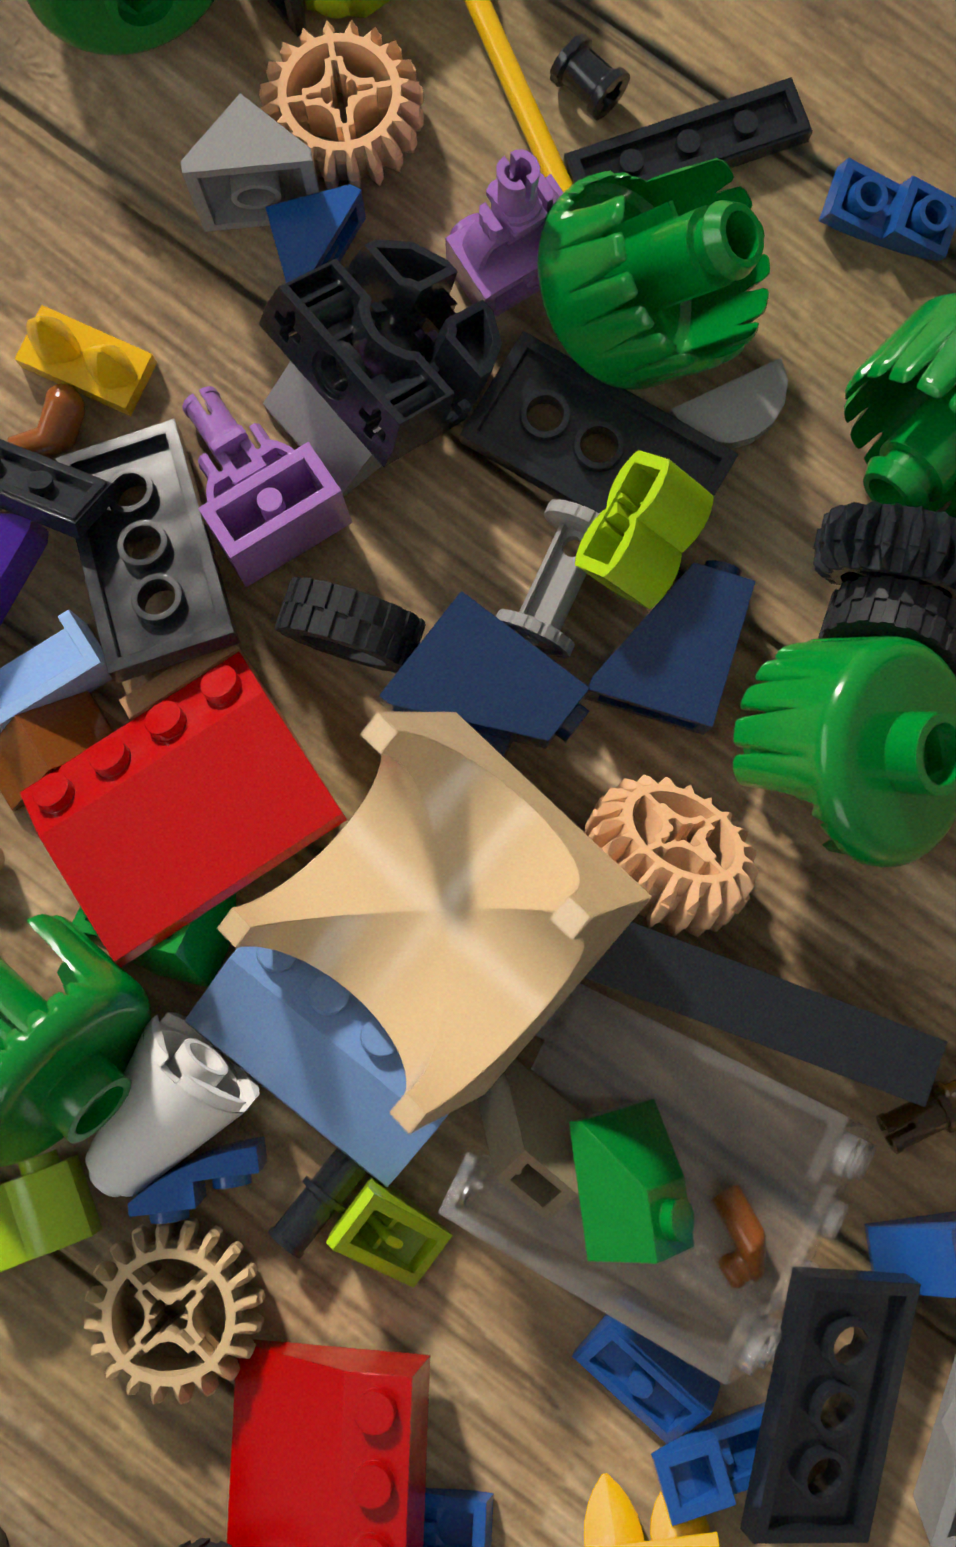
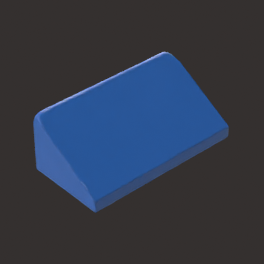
(648, 1379)

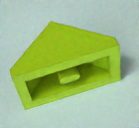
(388, 1233)

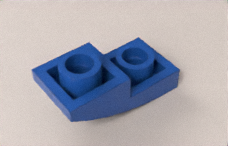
(895, 216)
(184, 1185)

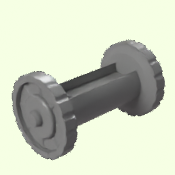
(554, 583)

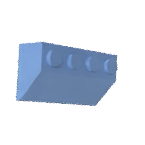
(314, 1053)

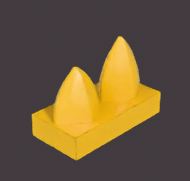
(86, 360)
(615, 1523)

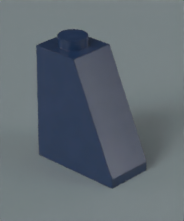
(680, 651)
(489, 679)

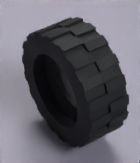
(893, 609)
(349, 624)

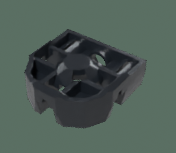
(373, 327)

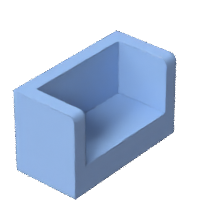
(53, 670)

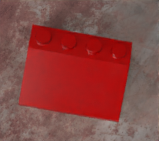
(180, 809)
(328, 1447)

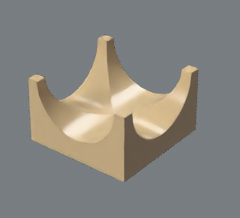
(449, 908)

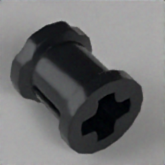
(589, 76)

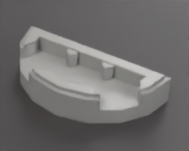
(739, 409)

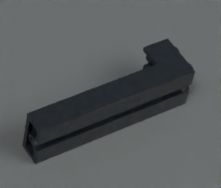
(772, 1012)

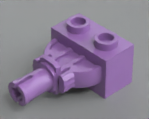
(500, 245)
(265, 499)

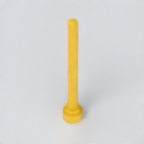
(518, 91)

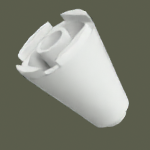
(176, 1103)

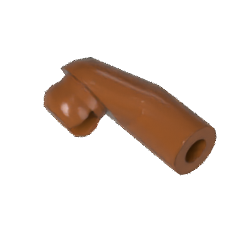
(57, 425)
(748, 1238)

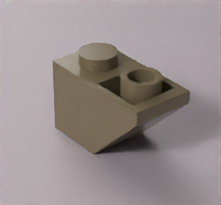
(530, 1139)

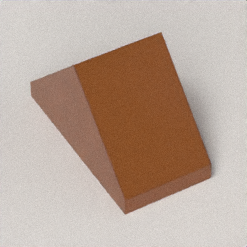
(45, 740)

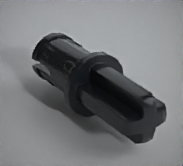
(317, 1203)

